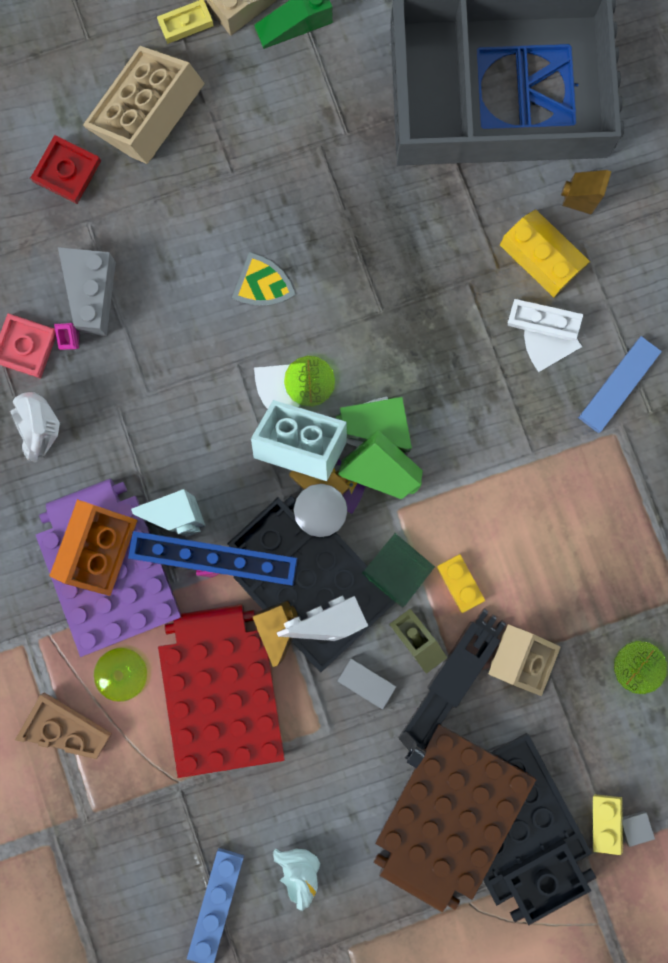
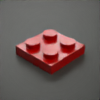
(65, 169)

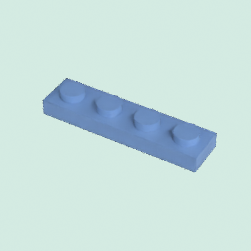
(215, 906)

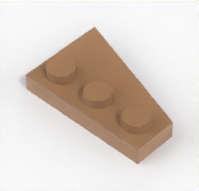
(63, 728)

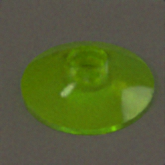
(133, 672)

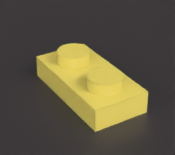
(185, 21)
(607, 824)

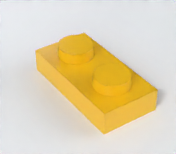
(460, 583)

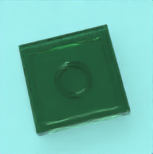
(398, 570)

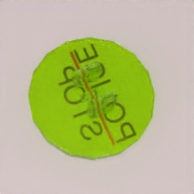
(309, 381)
(640, 667)

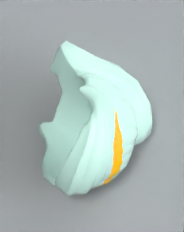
(299, 875)

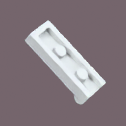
(545, 320)

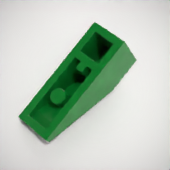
(293, 20)

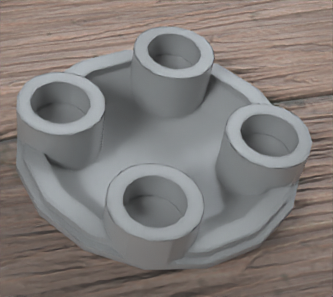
(320, 510)

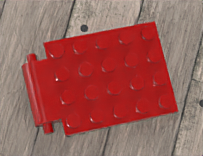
(219, 693)

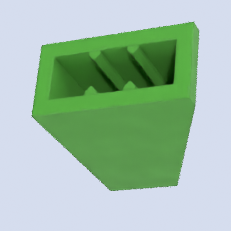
(383, 415)
(382, 467)

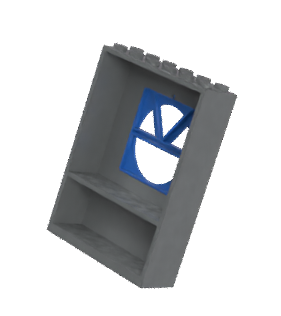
(448, 46)

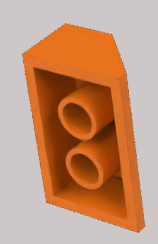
(93, 548)

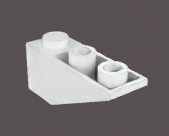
(331, 624)

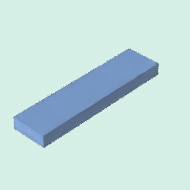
(619, 384)

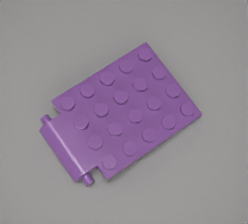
(141, 591)

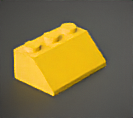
(543, 252)

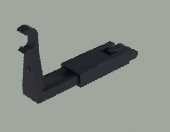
(450, 684)

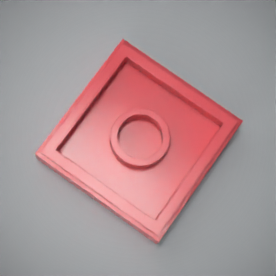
(25, 345)

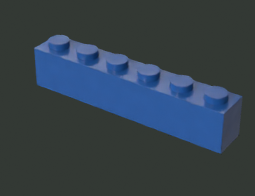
(213, 558)

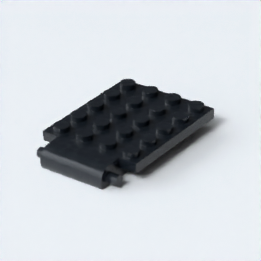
(323, 573)
(540, 848)

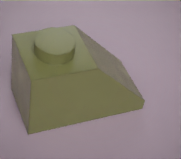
(418, 641)

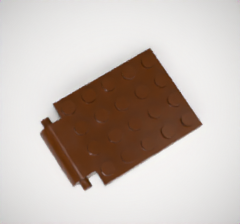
(450, 820)

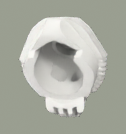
(35, 424)

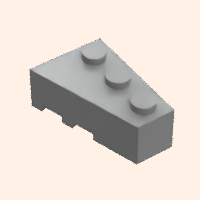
(88, 287)

